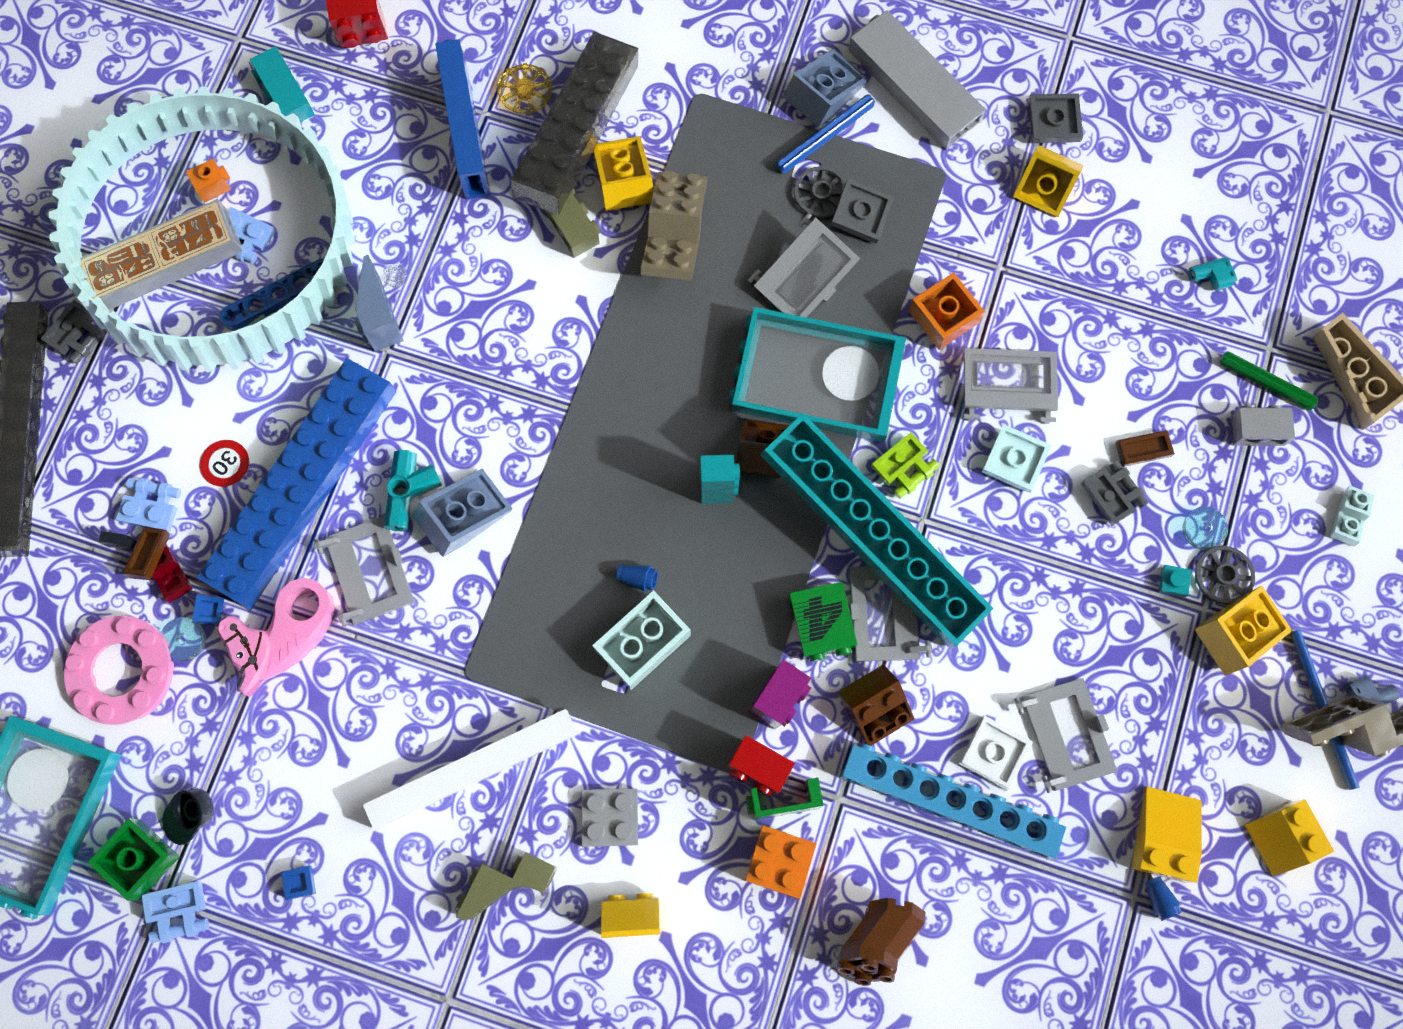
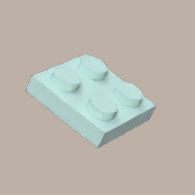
(1016, 458)

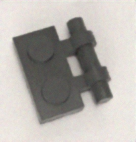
(68, 329)
(1109, 496)

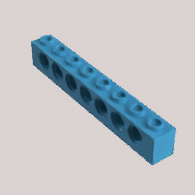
(1049, 830)

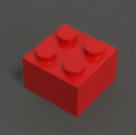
(357, 22)
(759, 766)

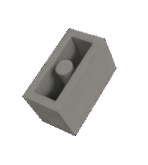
(1262, 426)

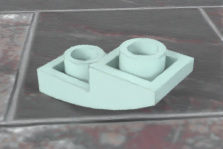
(1351, 516)

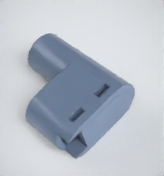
(1365, 687)

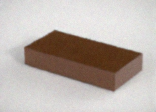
(1144, 448)
(146, 554)

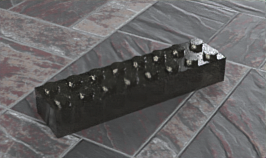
(575, 123)

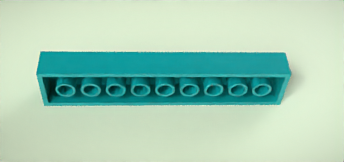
(876, 531)

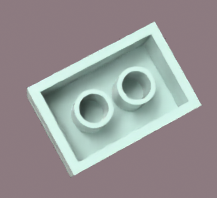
(642, 640)

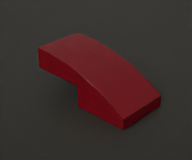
(171, 577)

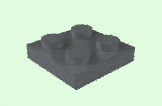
(1055, 118)
(862, 210)

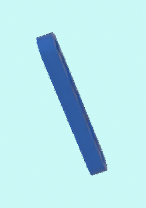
(264, 295)

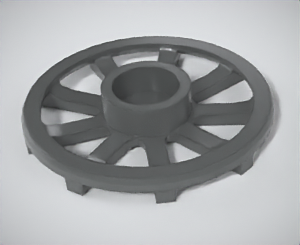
(820, 191)
(1223, 574)

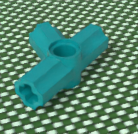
(417, 483)

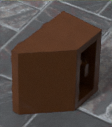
(876, 705)

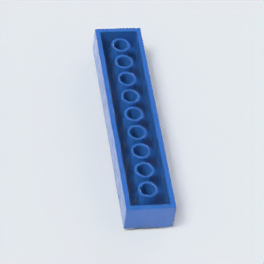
(297, 484)

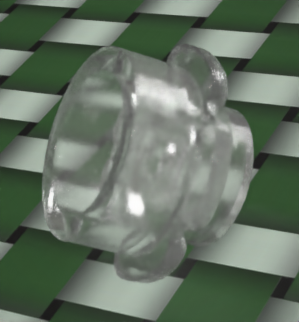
(394, 281)

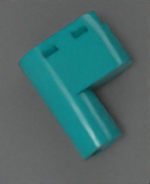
(1218, 271)

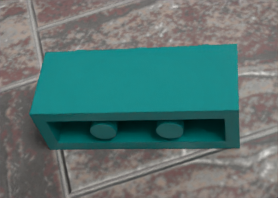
(280, 84)
(719, 479)

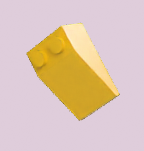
(623, 173)
(1243, 631)
(1169, 836)

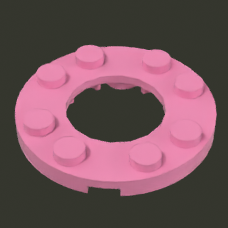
(153, 682)

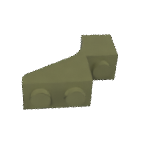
(491, 884)

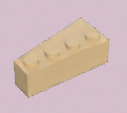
(1360, 370)

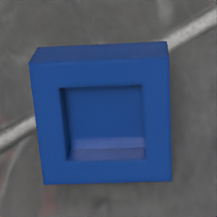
(207, 610)
(298, 882)

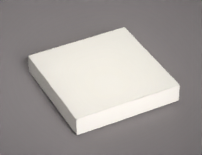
(995, 753)

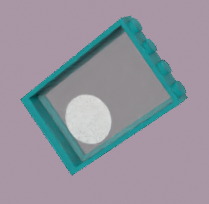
(818, 368)
(46, 807)

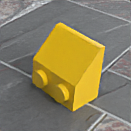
(1048, 181)
(1289, 837)
(630, 917)

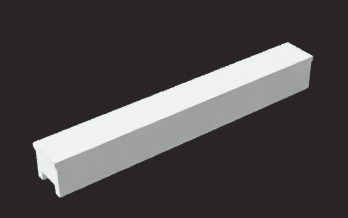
(470, 770)

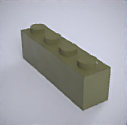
(575, 226)

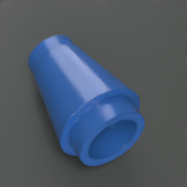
(638, 576)
(1162, 899)

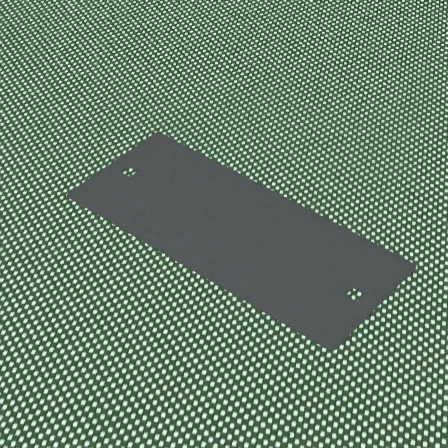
(634, 439)

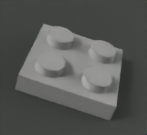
(610, 817)

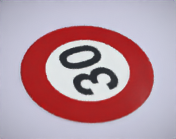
(224, 463)

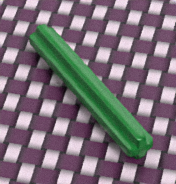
(1269, 380)

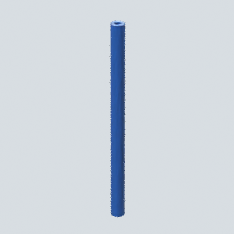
(1321, 701)

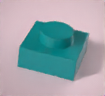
(1175, 580)

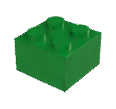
(133, 859)

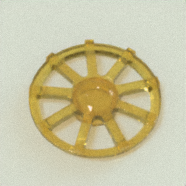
(524, 88)

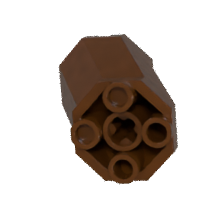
(880, 941)

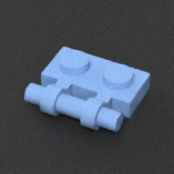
(252, 232)
(145, 512)
(171, 903)

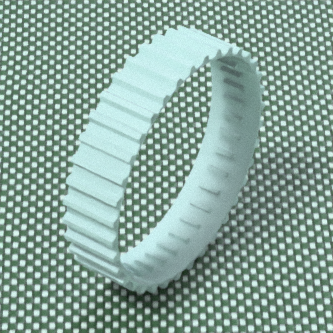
(169, 118)

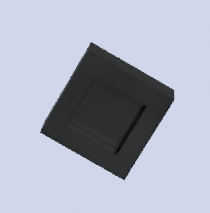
(117, 541)

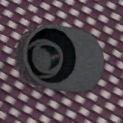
(186, 814)

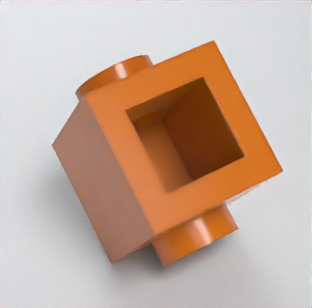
(209, 180)

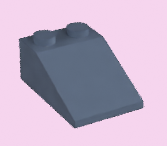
(824, 87)
(374, 310)
(461, 511)

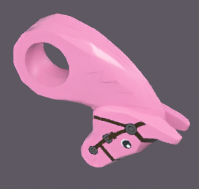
(287, 641)

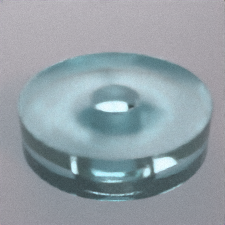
(1213, 520)
(194, 641)

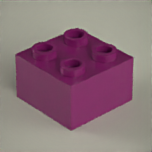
(779, 695)

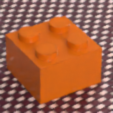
(946, 311)
(780, 862)

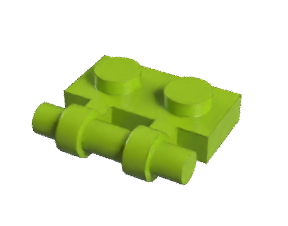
(899, 459)

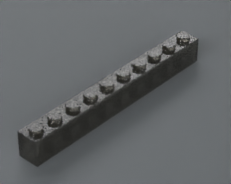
(20, 421)

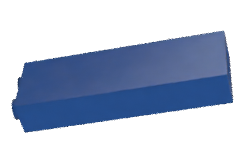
(462, 119)

